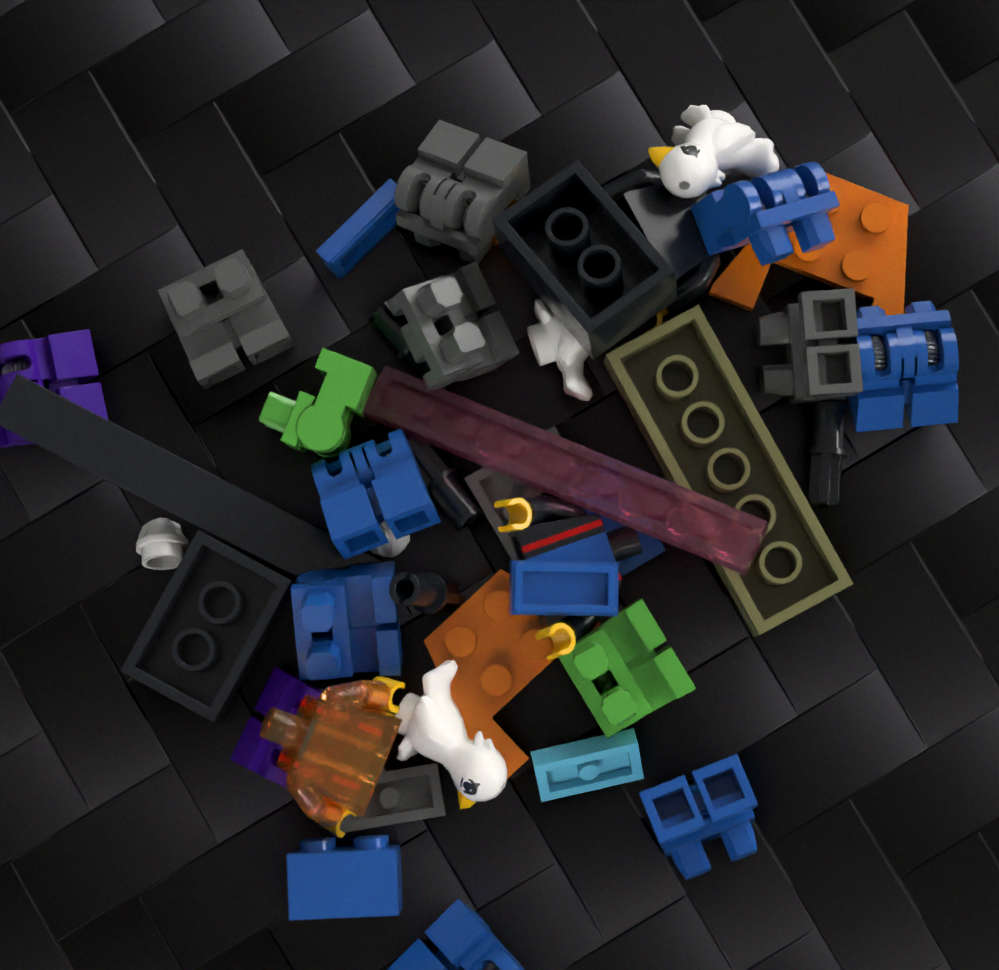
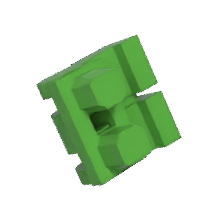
(323, 421)
(624, 653)

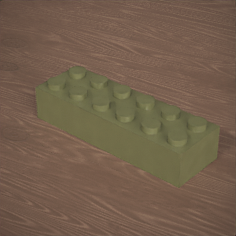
(719, 446)

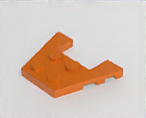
(864, 256)
(493, 658)

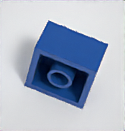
(344, 879)

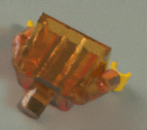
(336, 747)

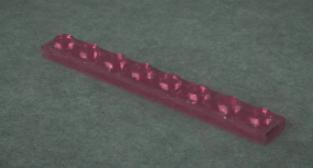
(567, 470)

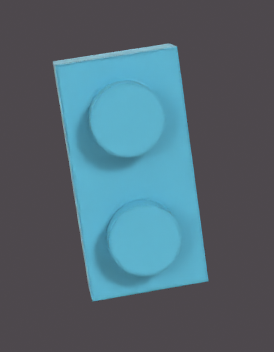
(587, 765)

